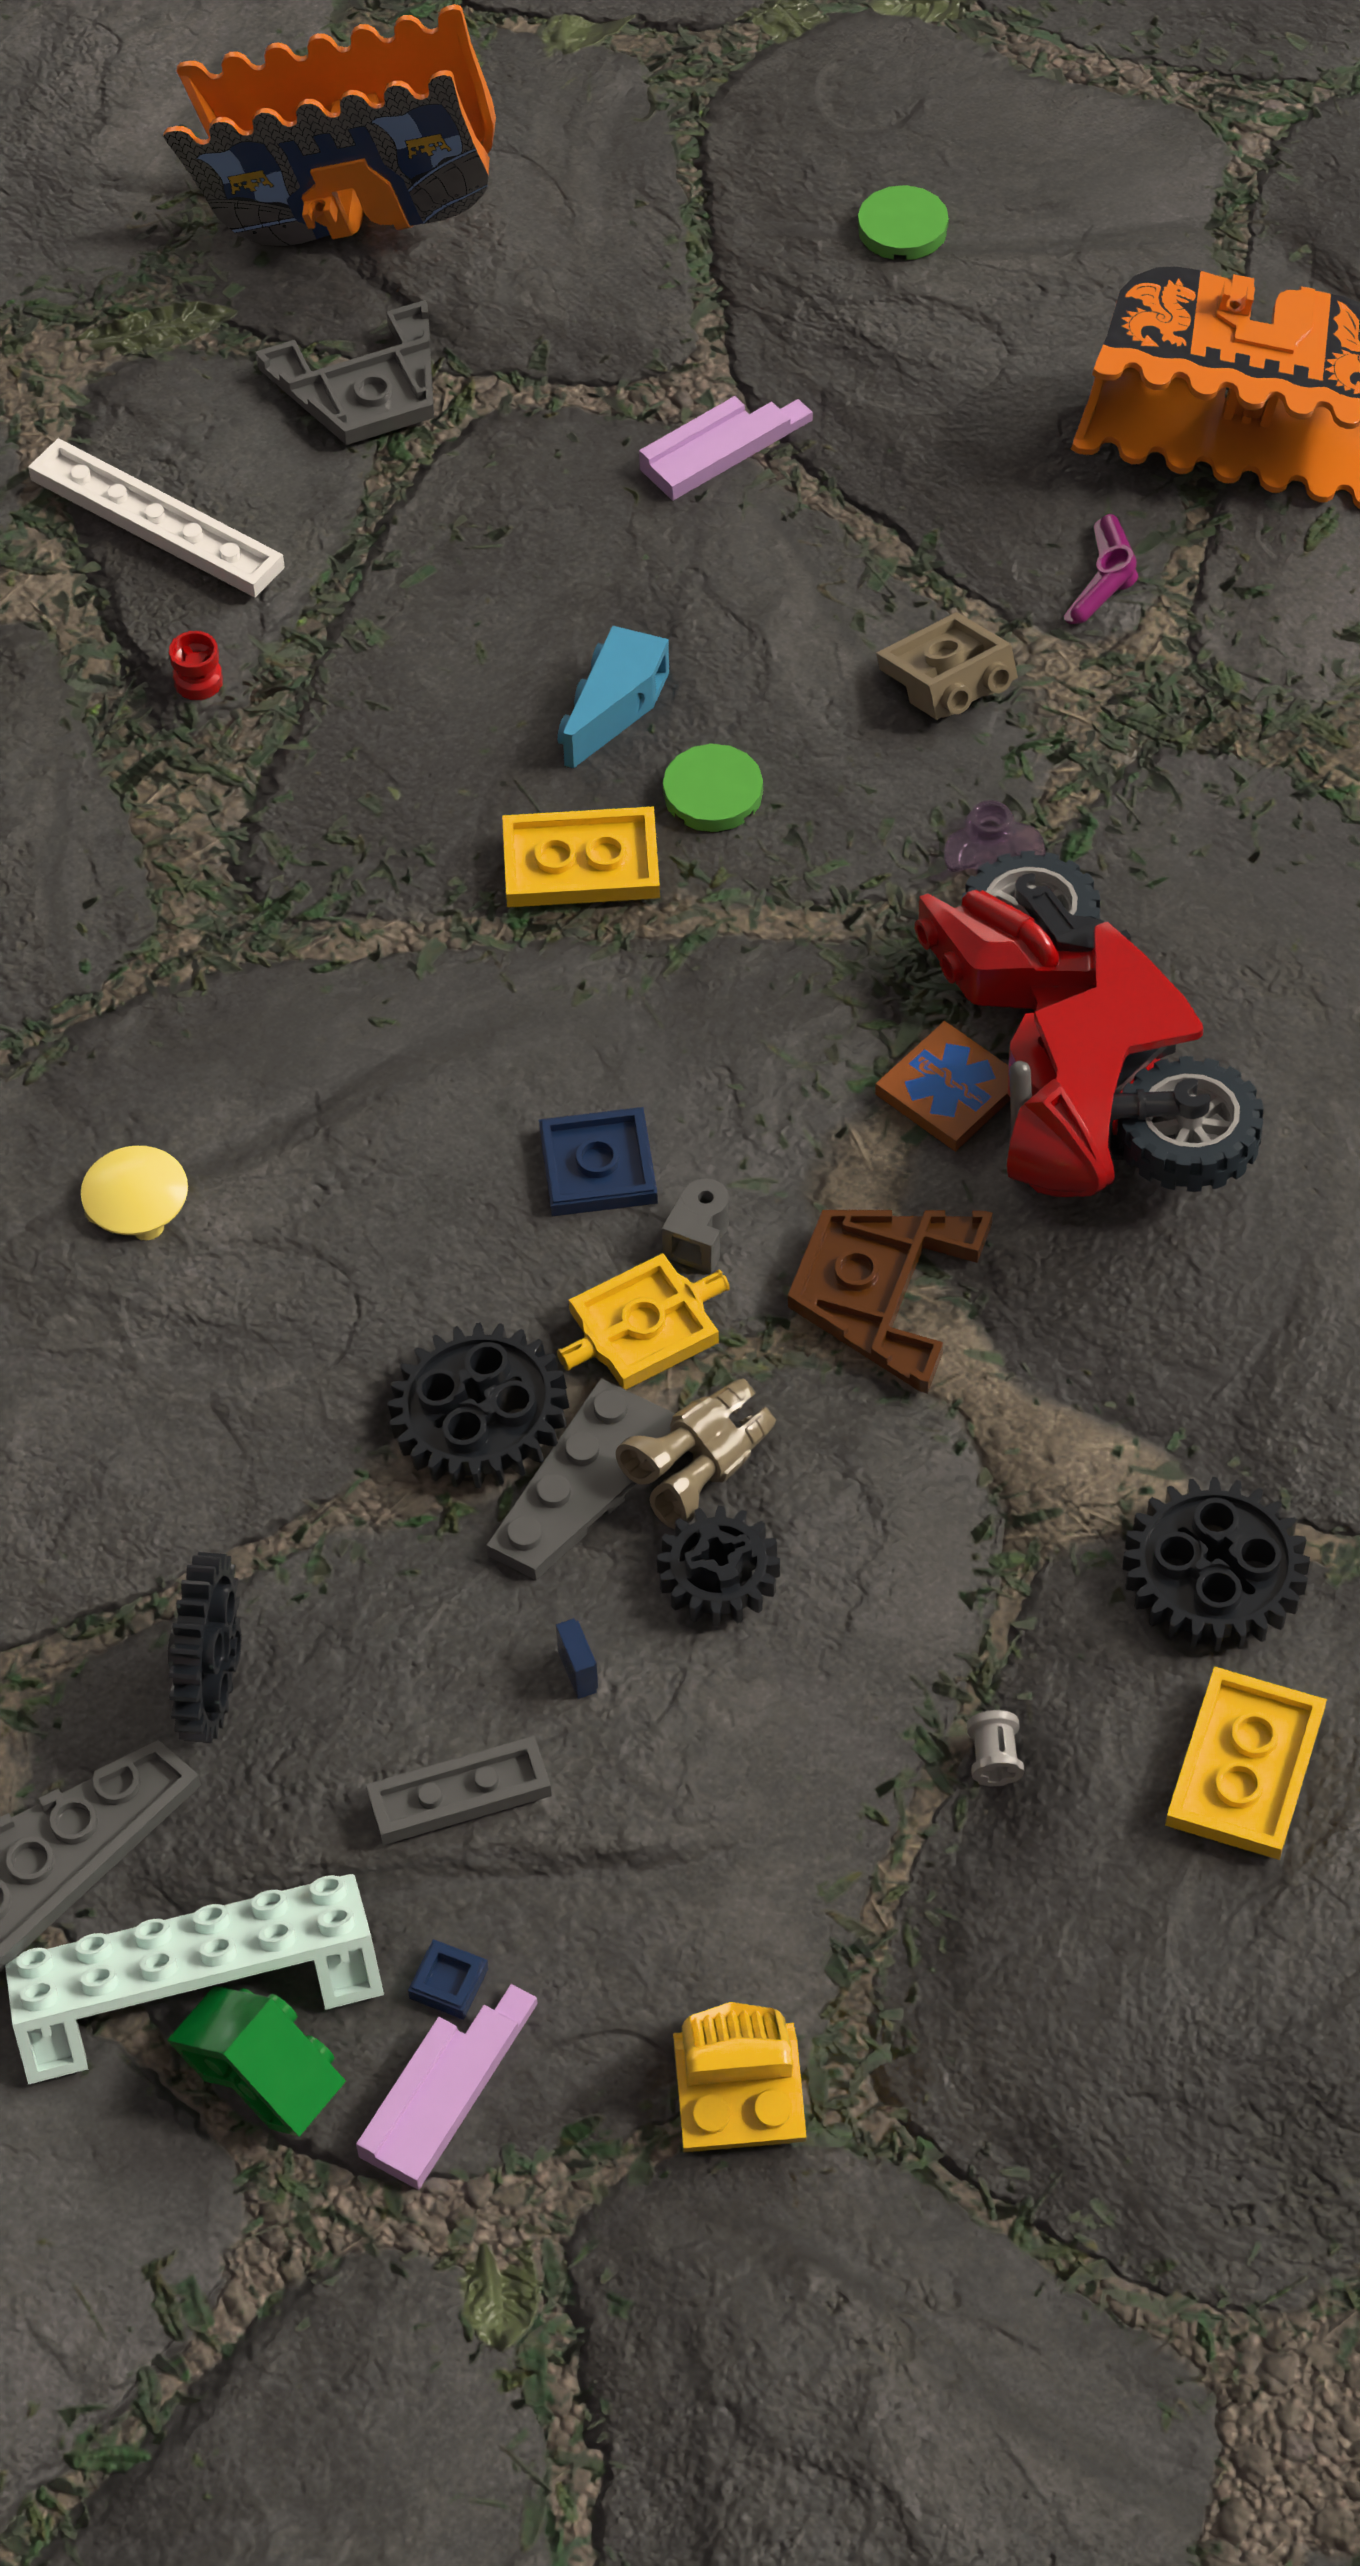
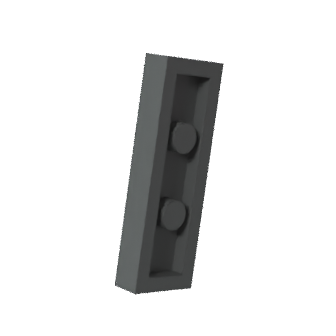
(458, 1790)

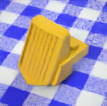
(738, 2079)

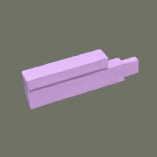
(717, 443)
(441, 2089)

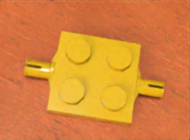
(643, 1321)

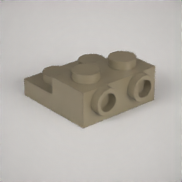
(949, 665)

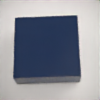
(577, 1658)
(448, 1979)

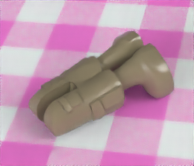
(711, 1438)

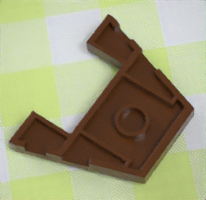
(860, 1273)

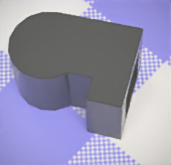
(696, 1225)

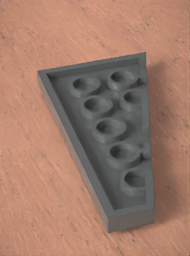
(79, 1836)

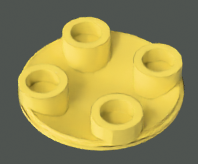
(134, 1191)

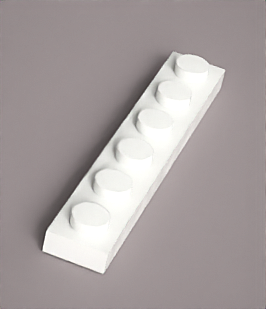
(156, 517)

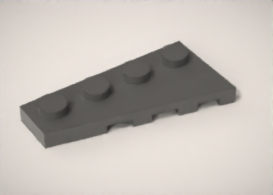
(576, 1480)

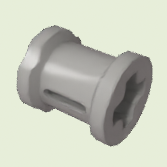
(995, 1748)

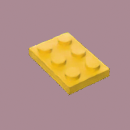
(580, 857)
(1246, 1763)

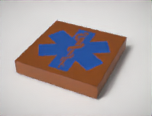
(947, 1086)

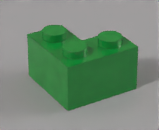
(261, 2054)

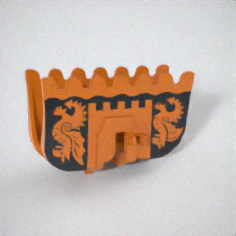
(1290, 382)

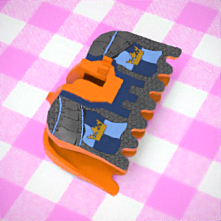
(342, 132)

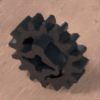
(712, 1587)

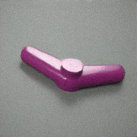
(1115, 570)

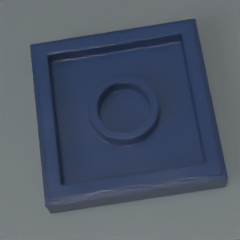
(597, 1161)

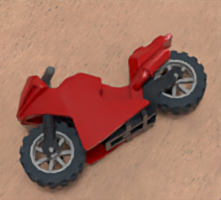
(1090, 1054)

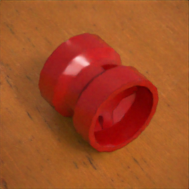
(195, 665)

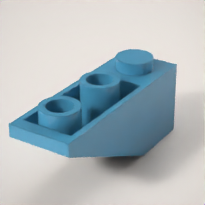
(620, 690)

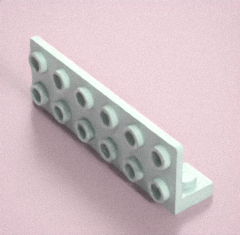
(186, 1954)

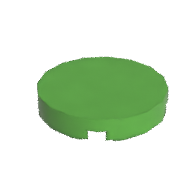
(903, 222)
(713, 787)

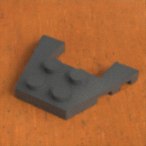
(367, 392)

